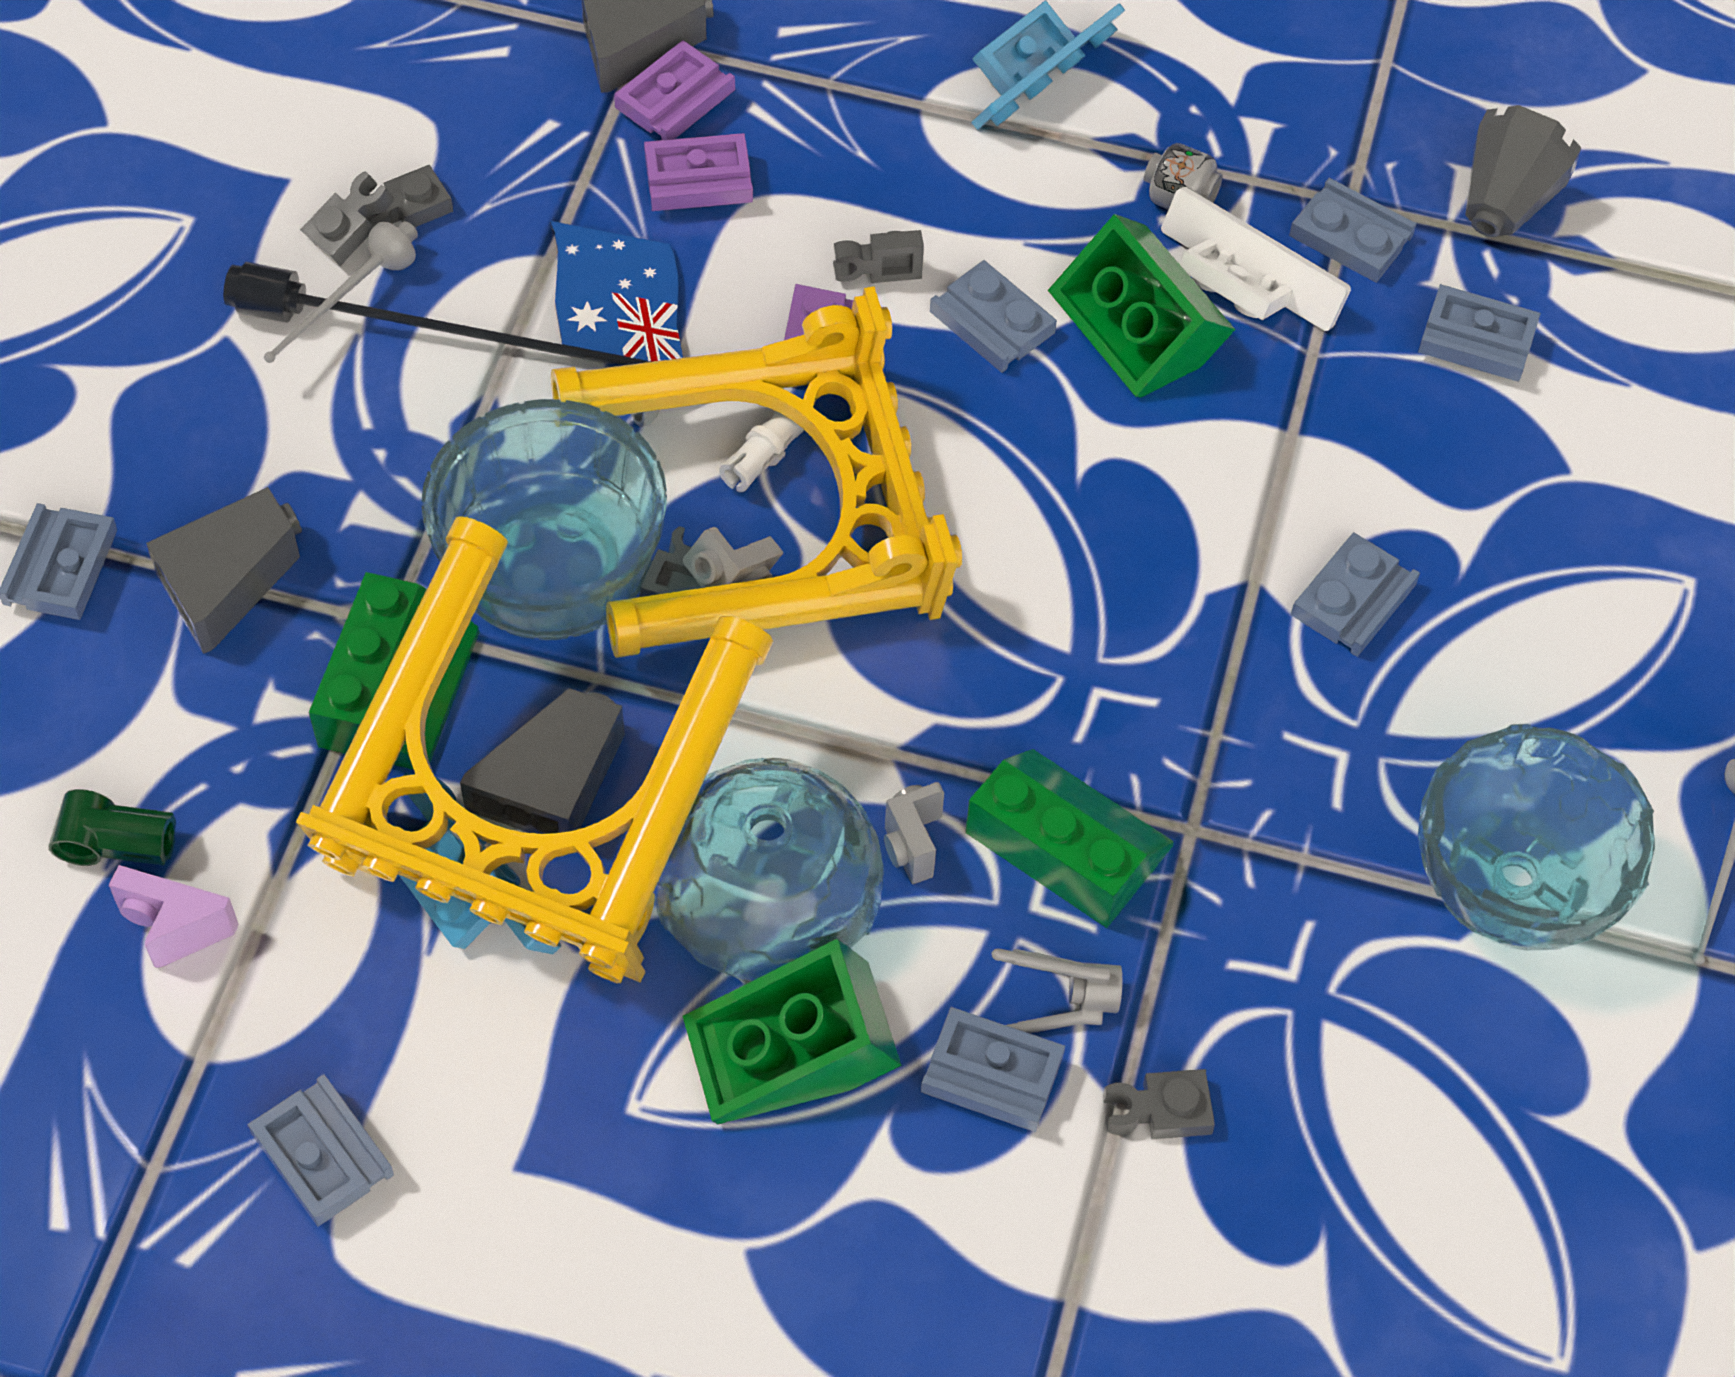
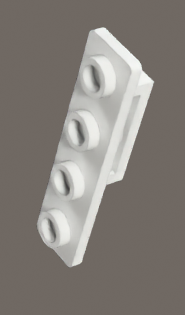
(1250, 266)

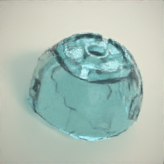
(1541, 806)
(763, 902)

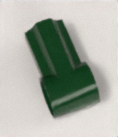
(95, 828)

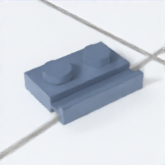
(1352, 230)
(993, 315)
(1479, 332)
(58, 561)
(1354, 594)
(993, 1069)
(320, 1150)

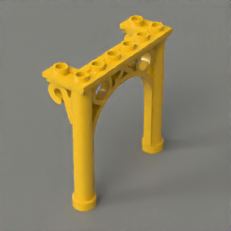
(834, 356)
(353, 820)

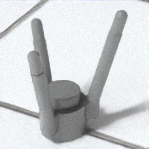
(1090, 984)

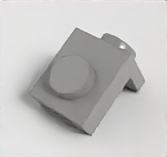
(717, 563)
(906, 834)

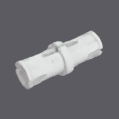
(762, 449)

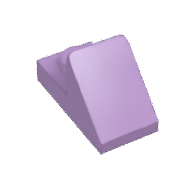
(180, 915)

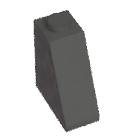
(635, 33)
(226, 563)
(549, 767)

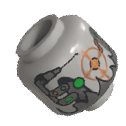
(1180, 168)

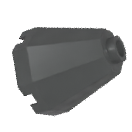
(1516, 169)

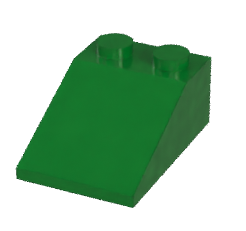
(792, 1035)

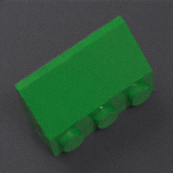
(1140, 307)
(362, 658)
(1065, 834)

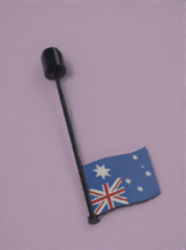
(610, 299)

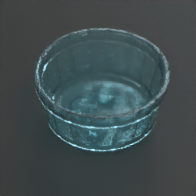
(570, 498)

